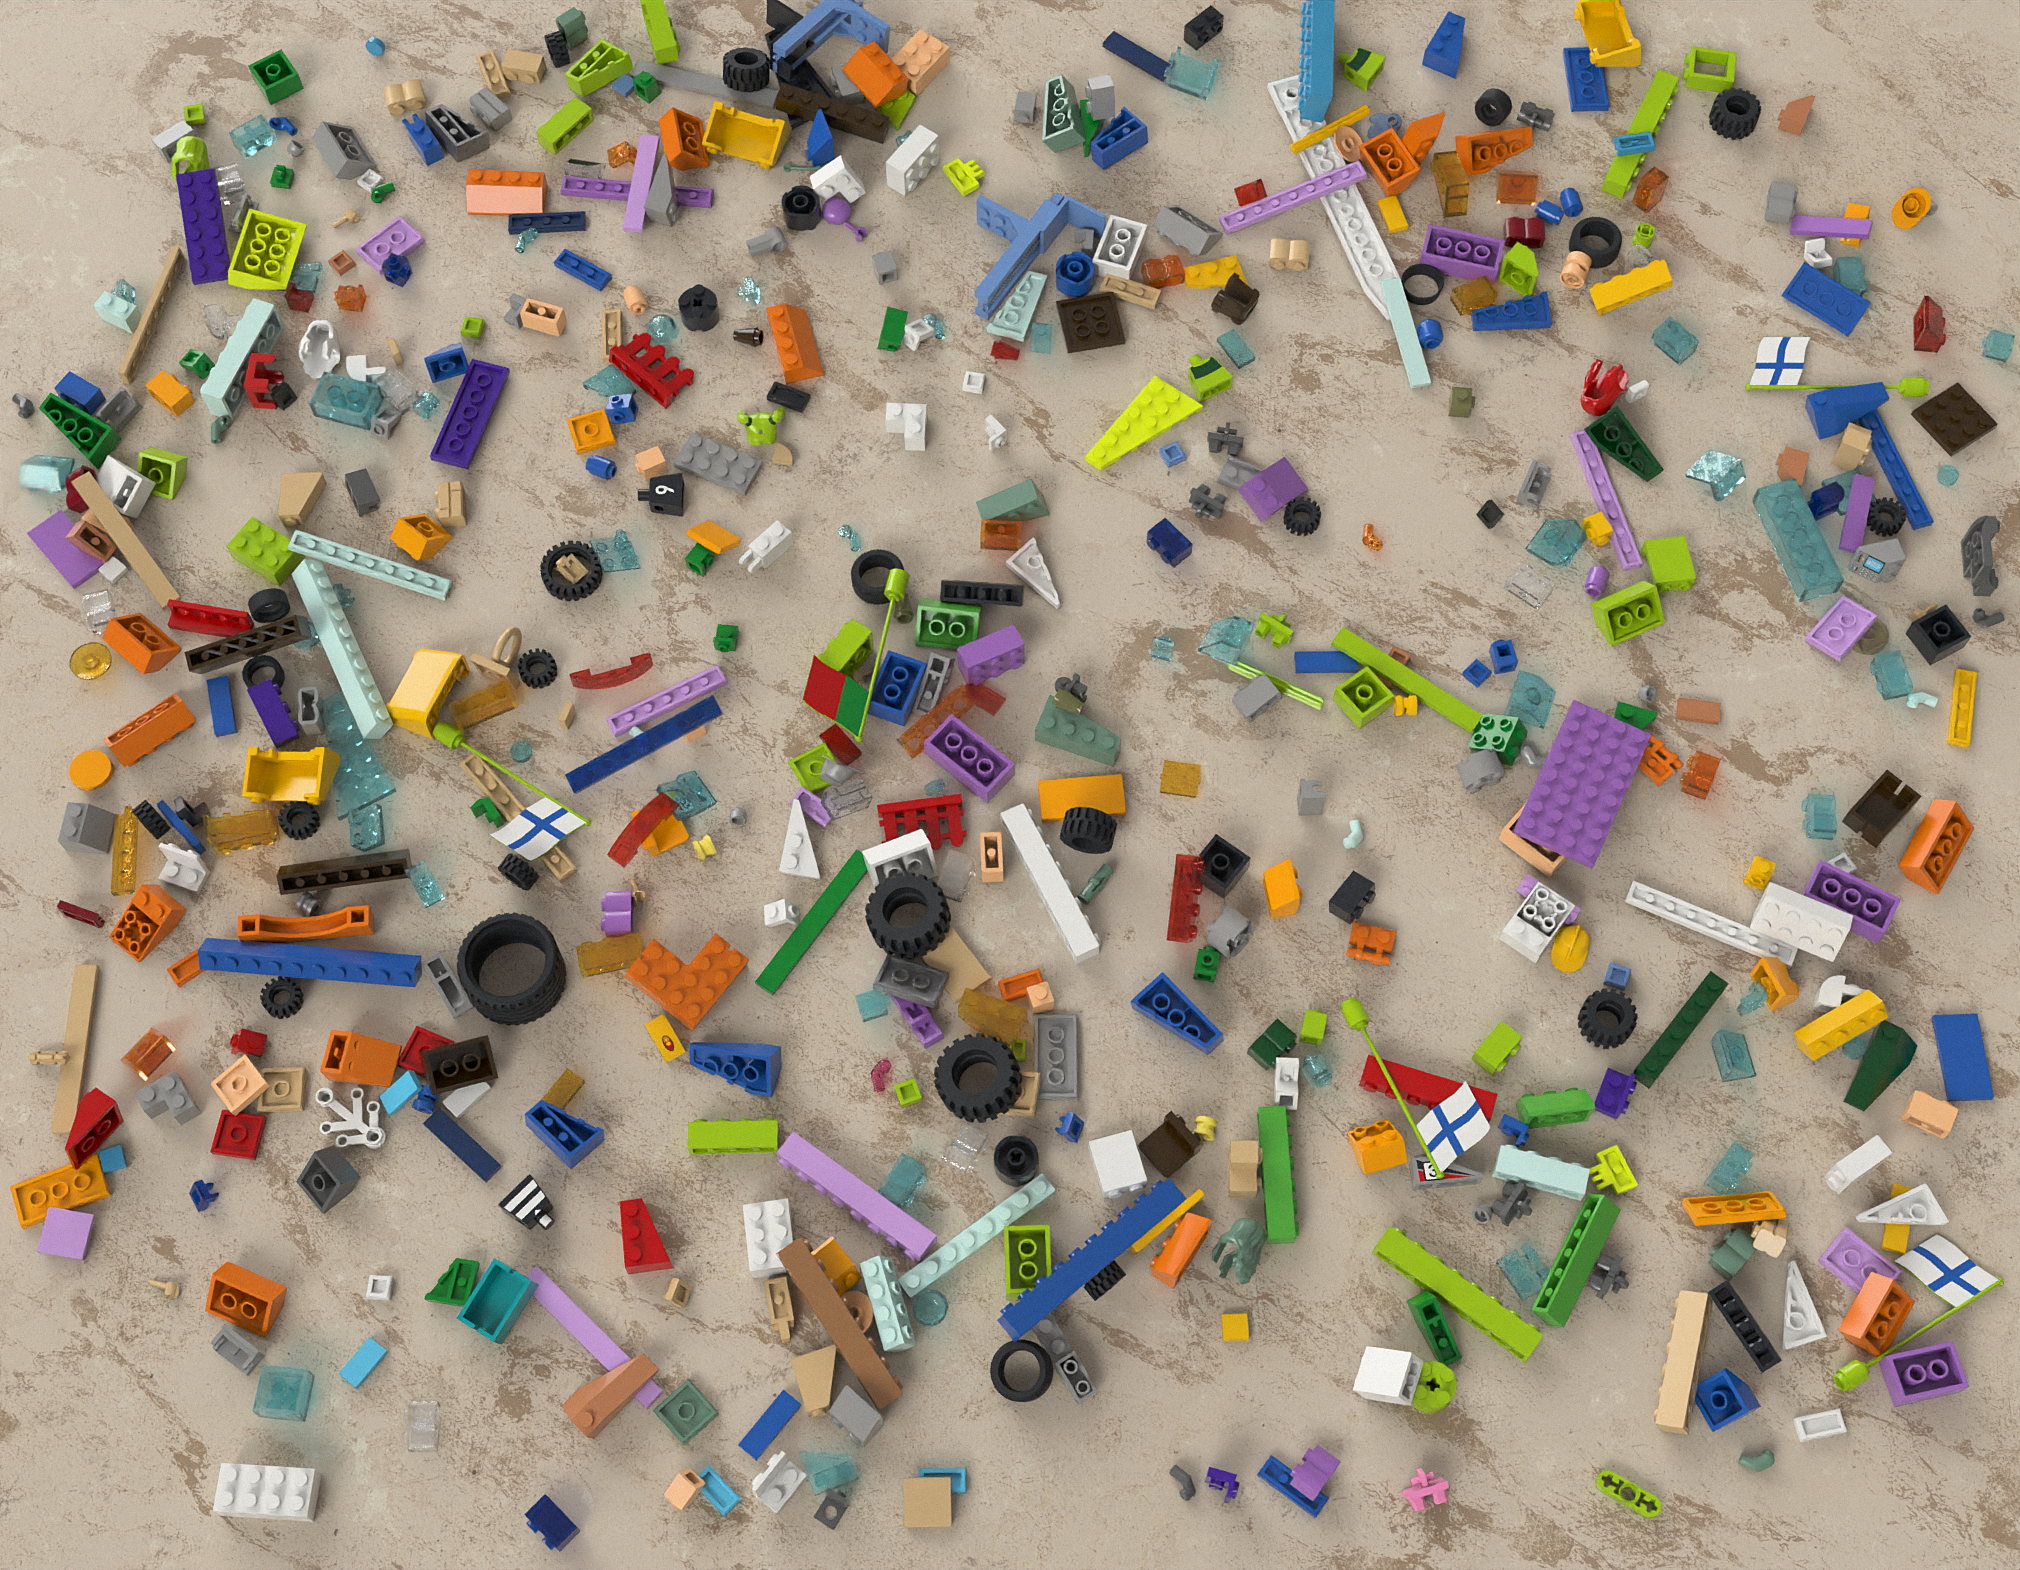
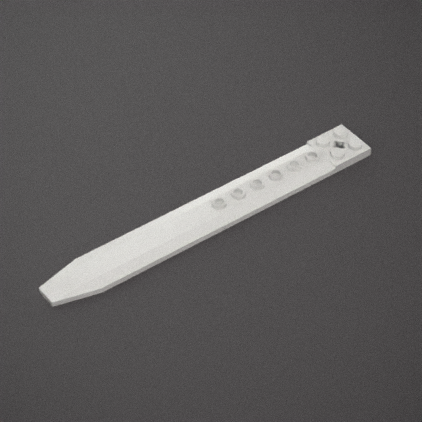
(1344, 206)

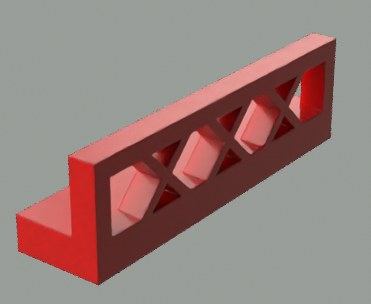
(208, 619)

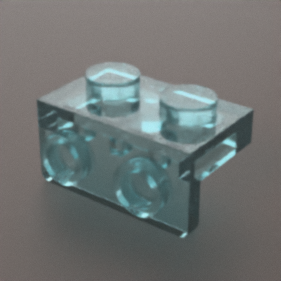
(366, 827)

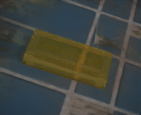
(564, 1089)

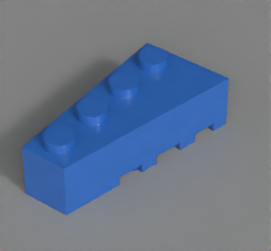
(1176, 1013)

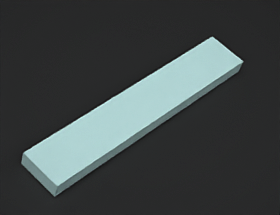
(1405, 332)

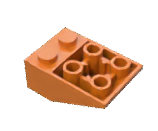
(147, 921)
(360, 1059)

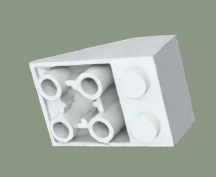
(124, 486)
(1536, 922)

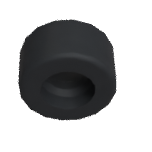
(1499, 100)

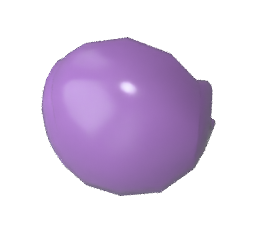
(836, 210)

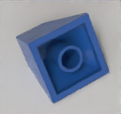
(820, 142)
(446, 363)
(1724, 1399)

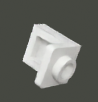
(1816, 255)
(781, 912)

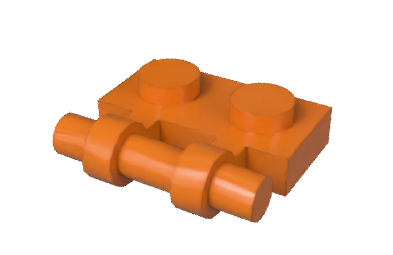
(1654, 766)
(1371, 938)

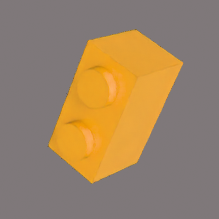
(170, 393)

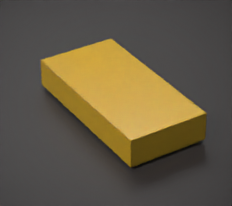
(1392, 214)

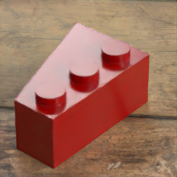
(641, 1240)

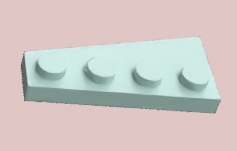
(1020, 308)

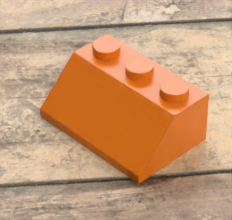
(876, 75)
(1422, 135)
(683, 140)
(1389, 162)
(140, 642)
(1180, 1248)
(245, 1298)
(1876, 1314)

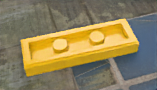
(1896, 1235)

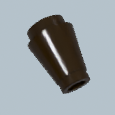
(749, 336)

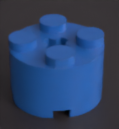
(1074, 274)

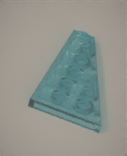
(360, 775)

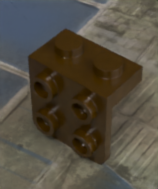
(1170, 1145)

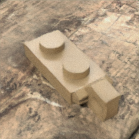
(780, 1306)

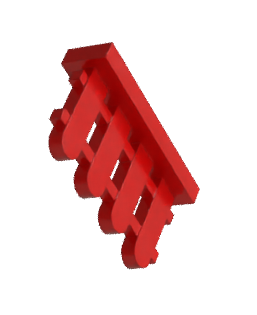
(645, 377)
(930, 807)

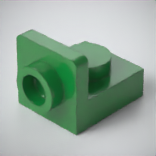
(197, 362)
(726, 638)
(486, 807)

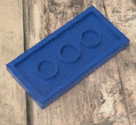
(1584, 81)
(1826, 299)
(1962, 1057)

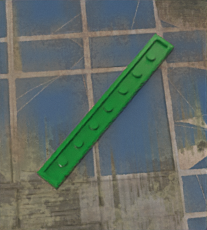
(813, 924)

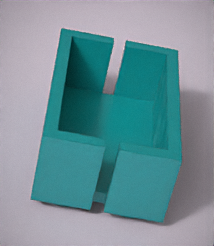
(497, 1301)

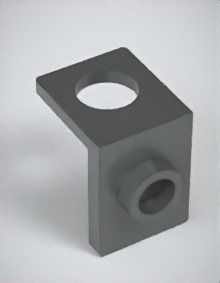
(835, 1499)

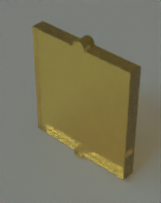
(1180, 779)

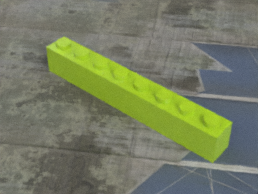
(1646, 120)
(1458, 1294)

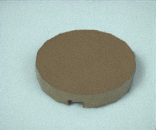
(1873, 640)

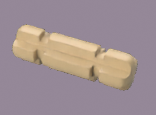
(49, 1057)

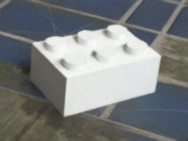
(912, 160)
(1120, 247)
(767, 1232)

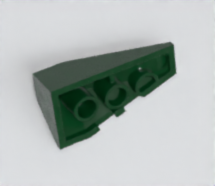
(1619, 440)
(1885, 1058)

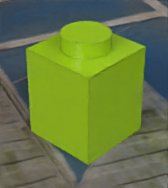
(1313, 1027)

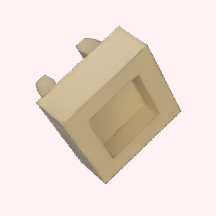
(677, 1292)

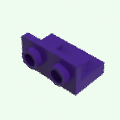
(1614, 1092)
(1221, 1479)

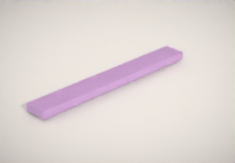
(1292, 197)
(1606, 501)
(586, 1331)

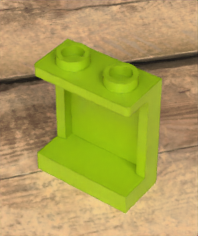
(1669, 563)

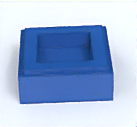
(1476, 673)

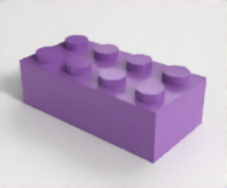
(1462, 253)
(969, 758)
(1868, 904)

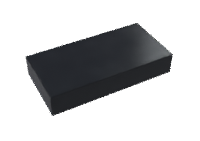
(788, 397)

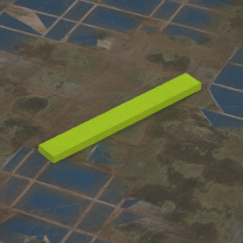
(1407, 680)

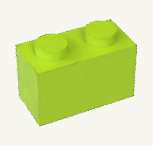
(1497, 1048)

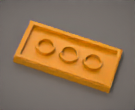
(1095, 792)
(60, 1189)
(1733, 1208)

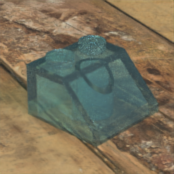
(45, 473)
(1557, 541)
(1227, 639)
(1530, 699)

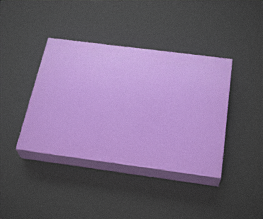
(394, 238)
(1841, 628)
(1854, 1260)

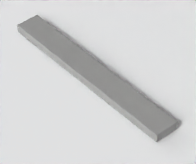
(704, 84)

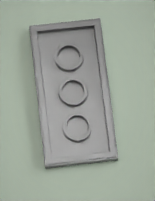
(1056, 1055)

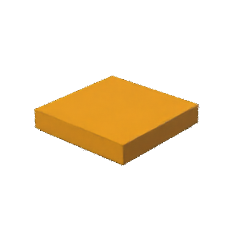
(591, 431)
(713, 537)

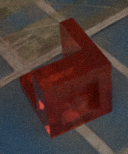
(1250, 192)
(298, 299)

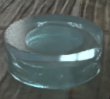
(1947, 475)
(521, 751)
(934, 787)
(1854, 1048)

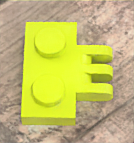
(964, 175)
(1613, 1171)

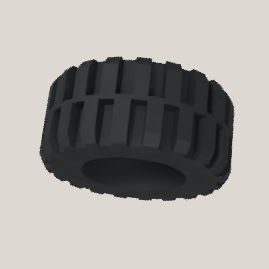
(901, 891)
(962, 1056)

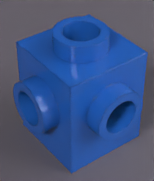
(622, 409)

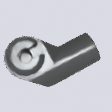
(1981, 618)
(1185, 1480)

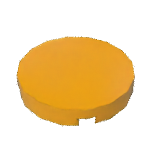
(90, 770)

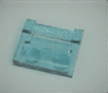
(306, 280)

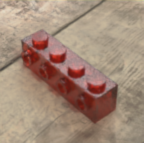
(1185, 897)

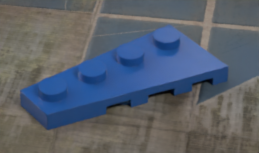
(1521, 314)

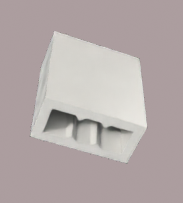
(1117, 1164)
(1857, 1164)
(1388, 1375)

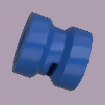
(425, 1101)

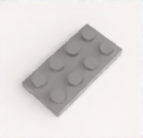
(718, 463)

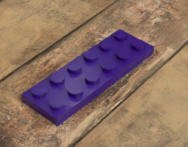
(203, 226)
(470, 414)

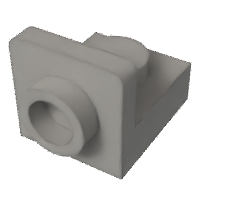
(1086, 239)
(383, 422)

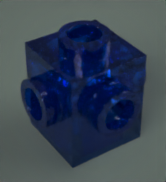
(397, 269)

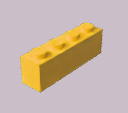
(1631, 287)
(1840, 1025)

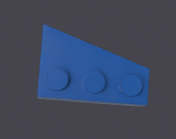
(1119, 140)
(564, 1134)

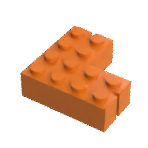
(685, 989)

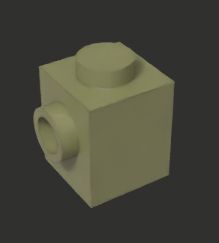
(1461, 402)

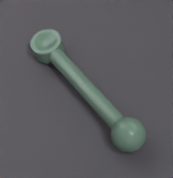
(787, 168)

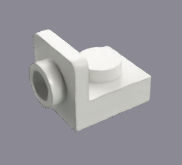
(915, 333)
(996, 432)

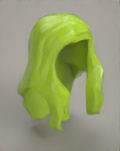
(192, 150)

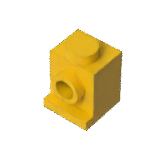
(1597, 529)
(1759, 873)

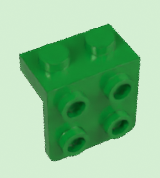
(1499, 733)

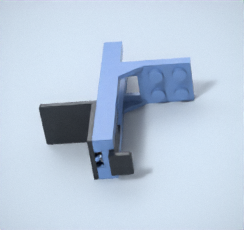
(804, 35)

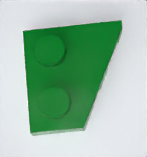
(1634, 715)

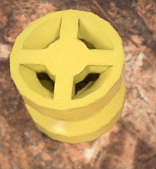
(704, 847)
(1205, 1127)

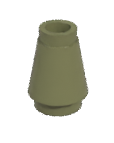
(903, 611)
(1068, 702)

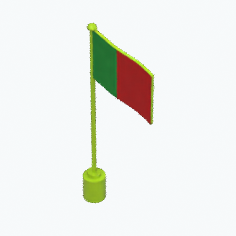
(839, 695)

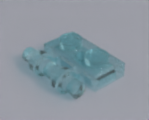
(1519, 1274)

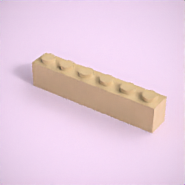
(1683, 1362)

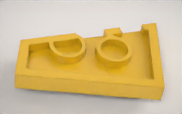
(1213, 273)

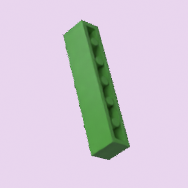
(1276, 1175)
(1576, 1260)

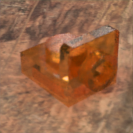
(621, 154)

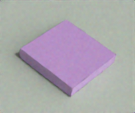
(66, 1233)

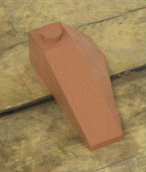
(602, 1399)

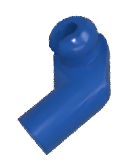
(283, 123)

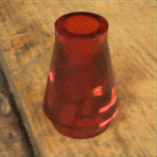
(1002, 350)

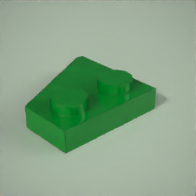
(456, 1284)

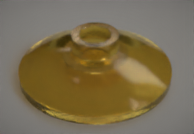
(85, 656)

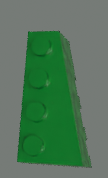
(86, 433)

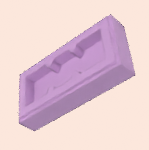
(812, 806)

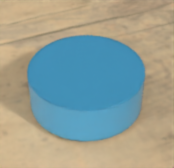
(375, 46)

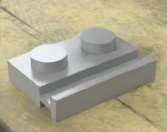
(1237, 473)

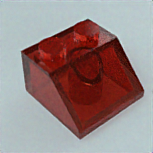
(1928, 327)

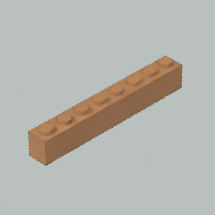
(839, 1323)

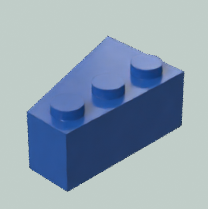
(1445, 46)

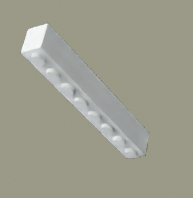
(1049, 883)

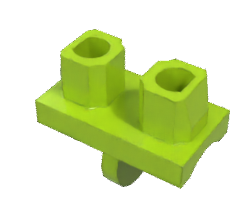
(1275, 626)

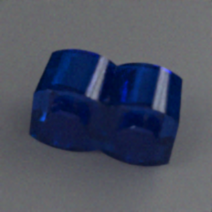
(1826, 500)

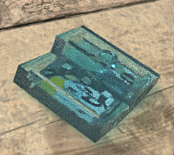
(689, 793)

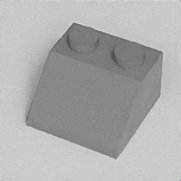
(86, 829)
(855, 1416)

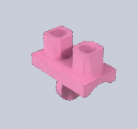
(1435, 1487)

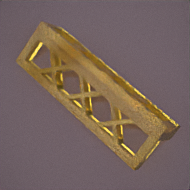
(124, 853)

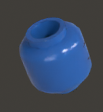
(1430, 333)

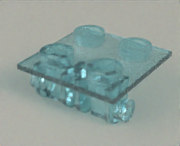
(615, 553)

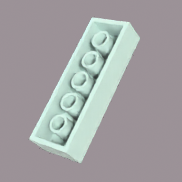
(253, 334)

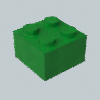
(275, 77)

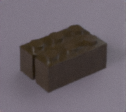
(1881, 809)

